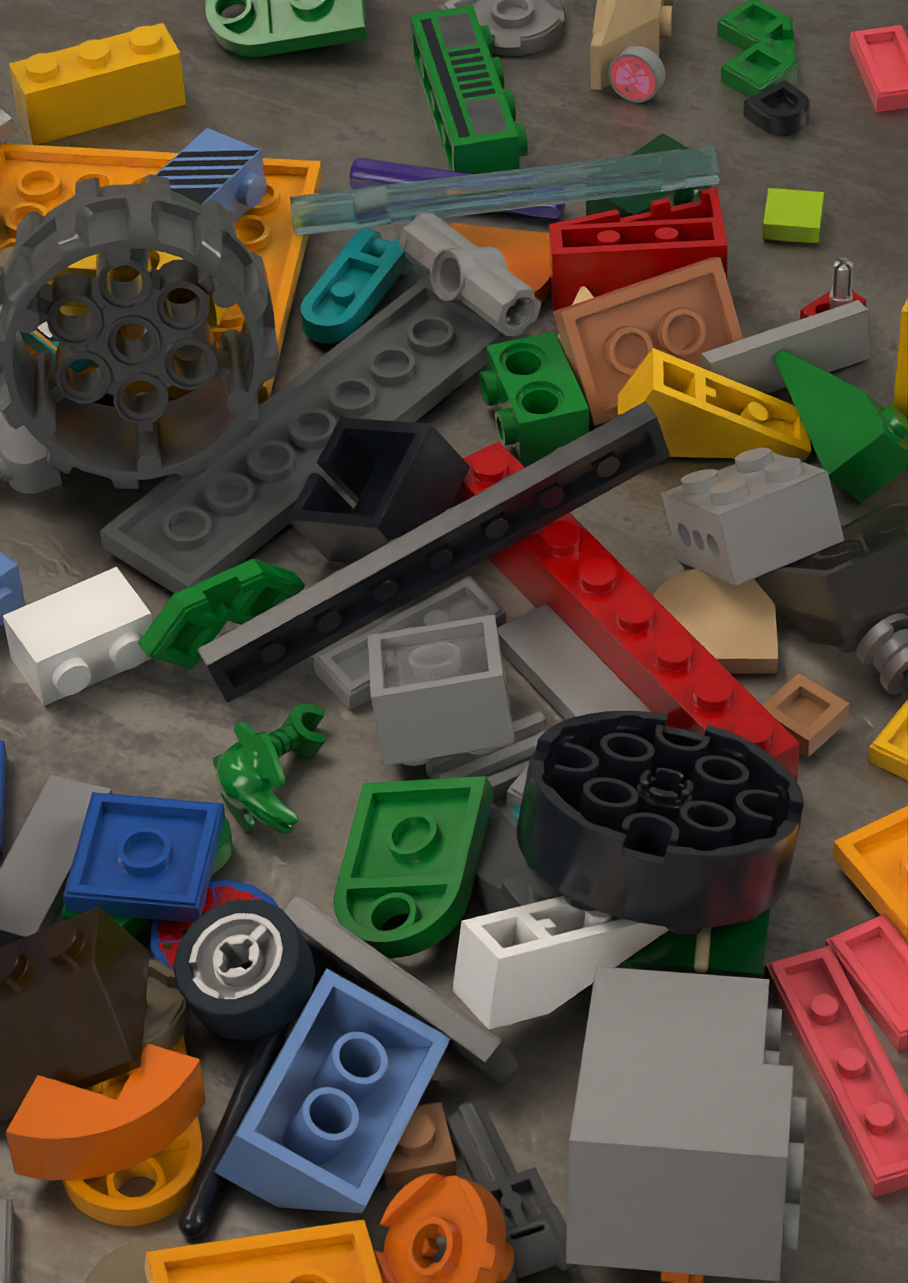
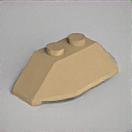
(624, 25)

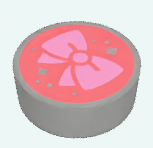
(637, 74)

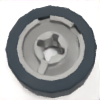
(238, 1000)

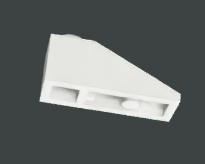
(538, 957)

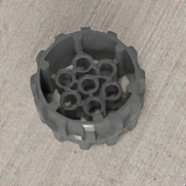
(143, 431)

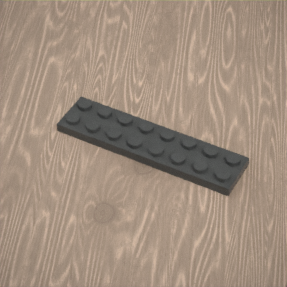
(382, 371)

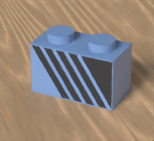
(220, 171)

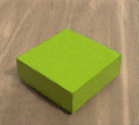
(793, 215)

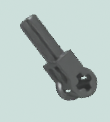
(531, 1218)

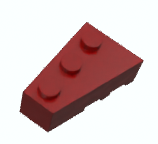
(618, 252)

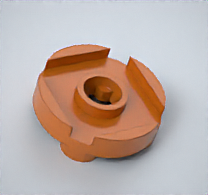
(450, 1208)

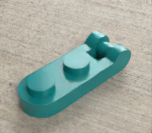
(352, 286)

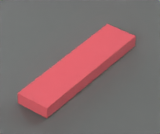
(846, 1064)

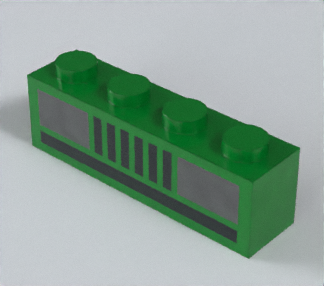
(466, 92)

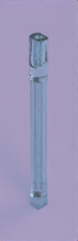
(504, 190)

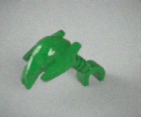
(253, 766)

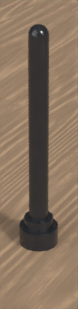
(209, 1184)

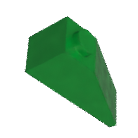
(849, 429)

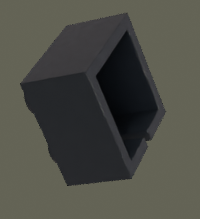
(394, 475)

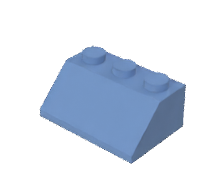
(333, 1101)

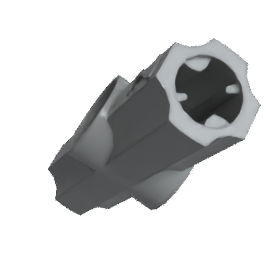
(469, 274)

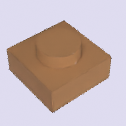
(808, 712)
(422, 1148)

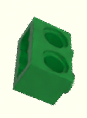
(533, 396)

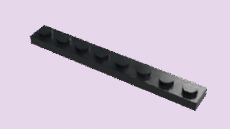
(435, 551)

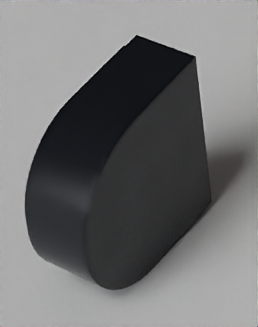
(778, 109)

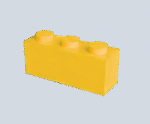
(97, 83)

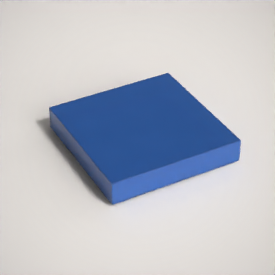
(145, 857)

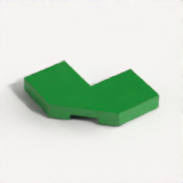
(767, 46)
(203, 609)

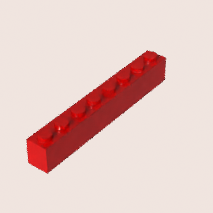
(626, 623)

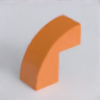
(87, 1135)

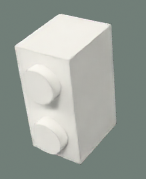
(78, 636)

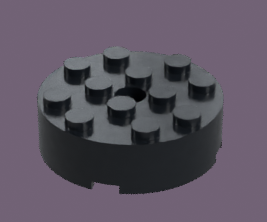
(659, 820)

